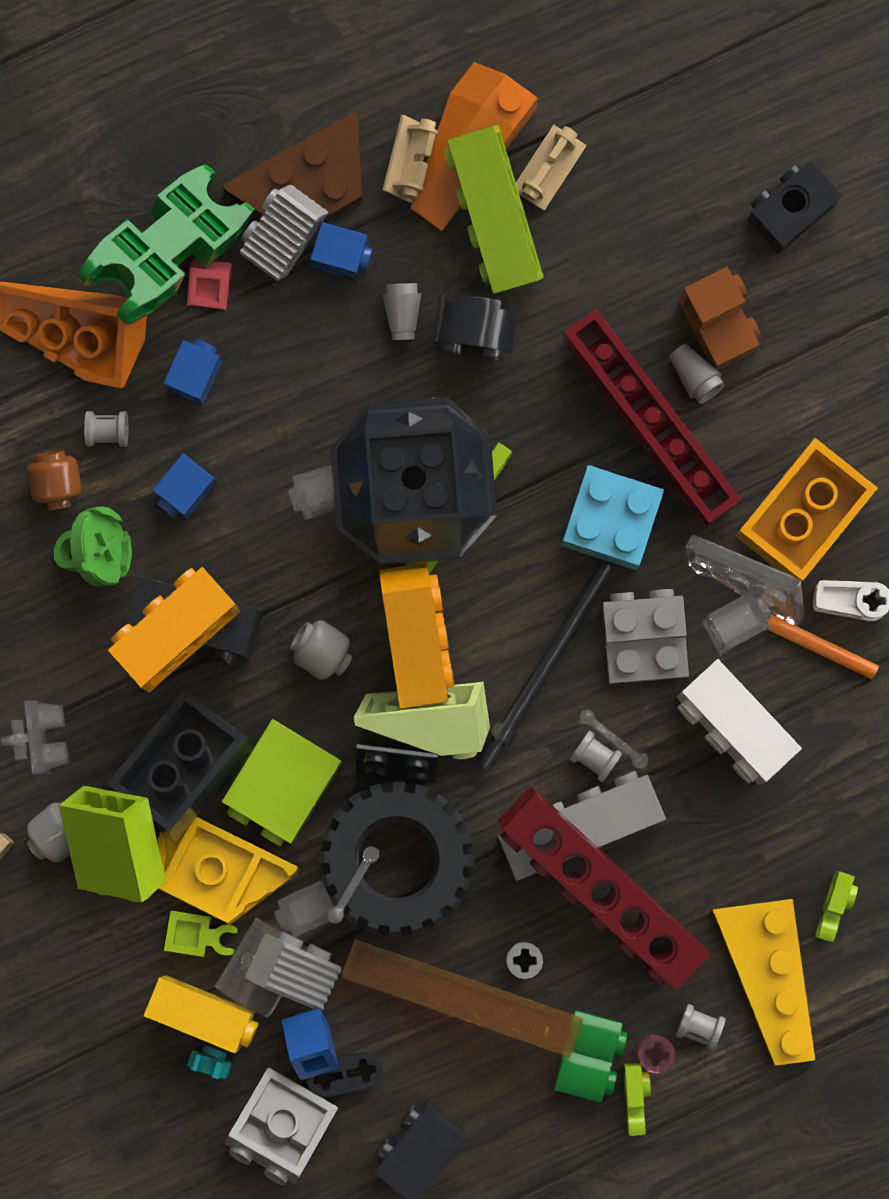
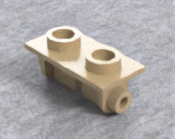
(406, 165)
(550, 166)

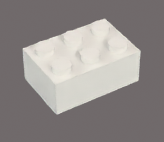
(737, 724)

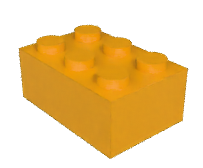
(806, 511)
(173, 628)
(416, 635)

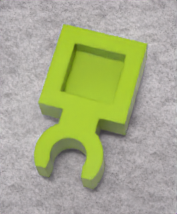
(839, 896)
(192, 934)
(635, 1088)

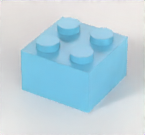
(612, 518)

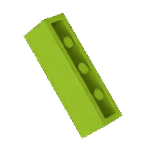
(494, 209)

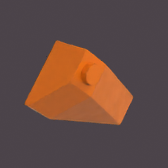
(476, 102)
(74, 329)

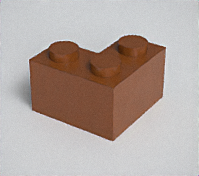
(717, 318)

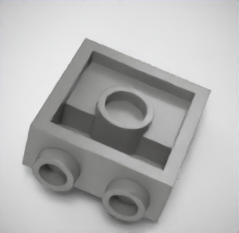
(645, 637)
(280, 1127)

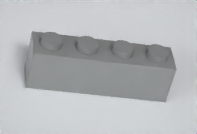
(599, 817)

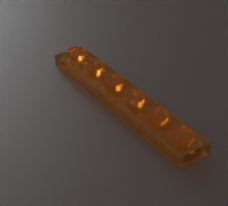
(462, 998)

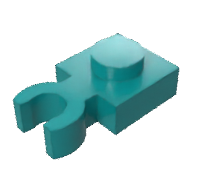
(210, 1061)

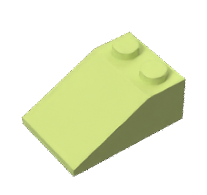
(440, 728)

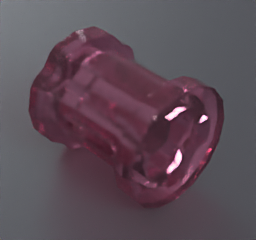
(662, 1063)

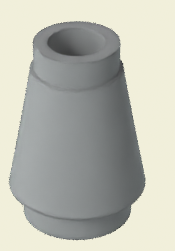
(402, 309)
(697, 375)

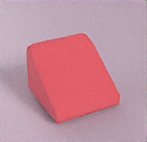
(209, 284)

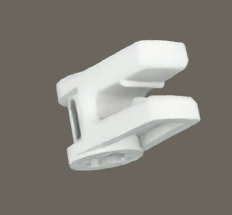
(846, 597)

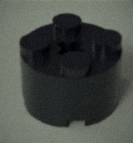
(475, 325)

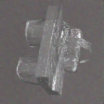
(42, 755)

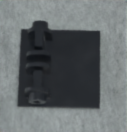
(378, 762)

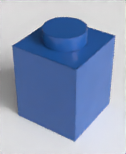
(341, 251)
(193, 371)
(183, 488)
(310, 1043)

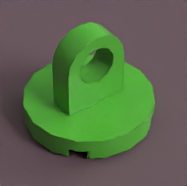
(97, 547)

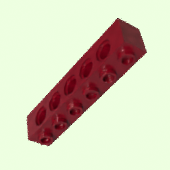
(650, 418)
(682, 952)

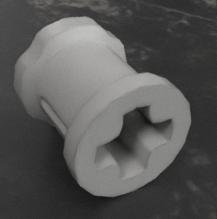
(106, 428)
(596, 756)
(533, 969)
(700, 1027)

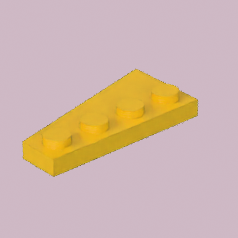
(769, 965)

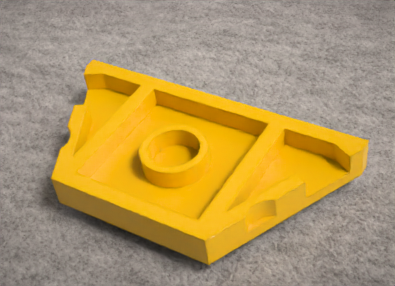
(220, 871)

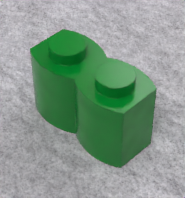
(589, 1069)

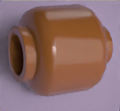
(54, 479)

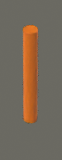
(822, 647)

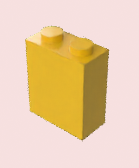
(201, 1014)

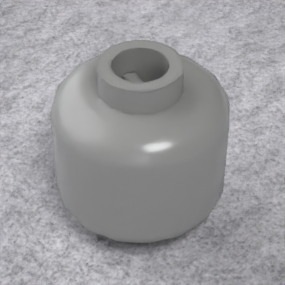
(321, 650)
(48, 835)

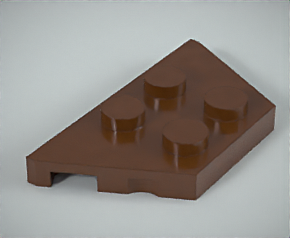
(320, 166)

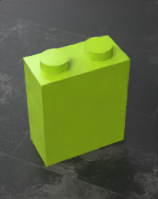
(281, 783)
(112, 843)

